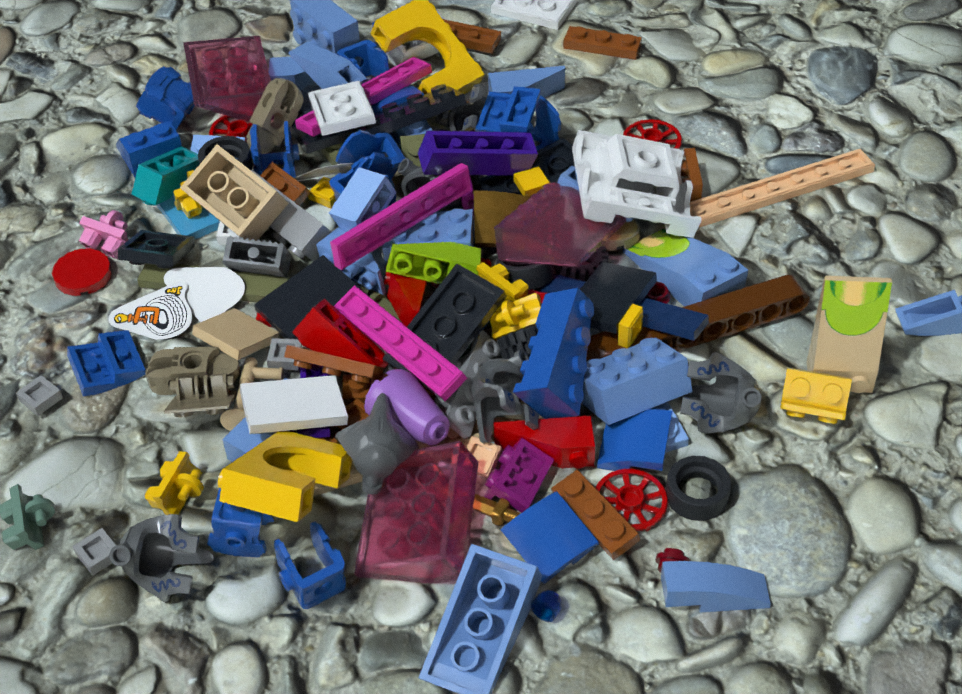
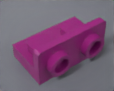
(519, 474)

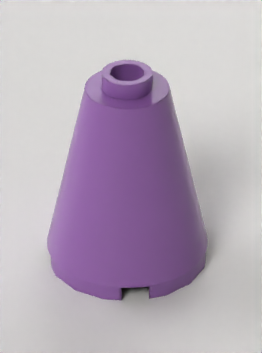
(410, 406)

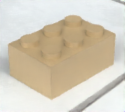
(234, 194)

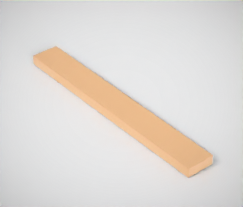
(781, 187)

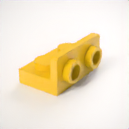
(815, 395)

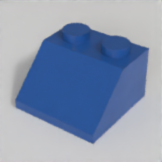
(148, 144)

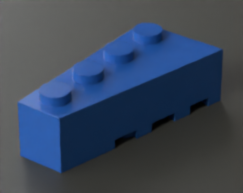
(558, 355)

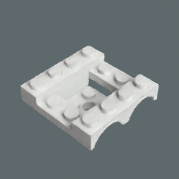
(605, 159)

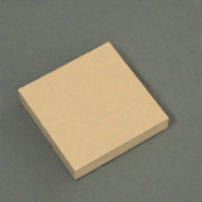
(235, 333)

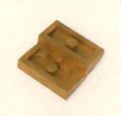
(489, 211)

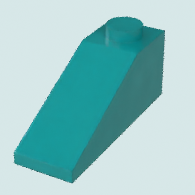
(163, 174)

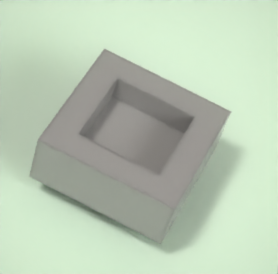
(276, 354)
(39, 395)
(95, 551)

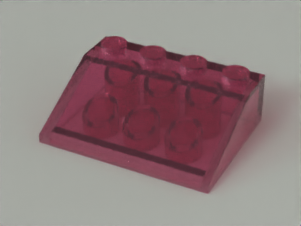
(227, 75)
(552, 229)
(420, 518)

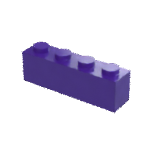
(481, 151)

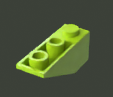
(431, 260)

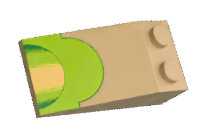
(850, 329)

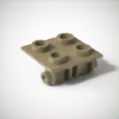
(212, 402)

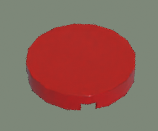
(81, 271)

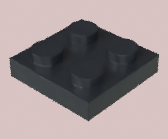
(156, 248)

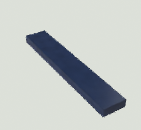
(656, 314)

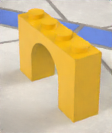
(421, 22)
(282, 474)

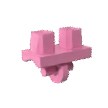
(109, 229)

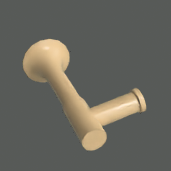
(250, 371)

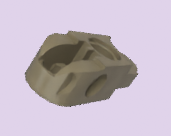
(283, 101)
(187, 362)

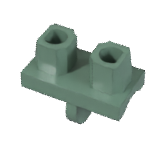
(28, 516)

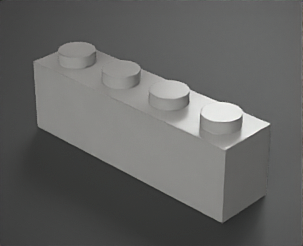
(298, 229)

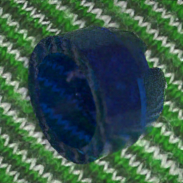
(547, 605)

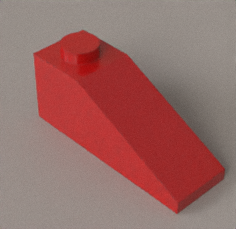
(405, 295)
(331, 333)
(564, 439)

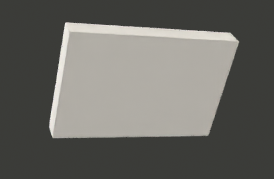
(539, 12)
(341, 108)
(293, 404)

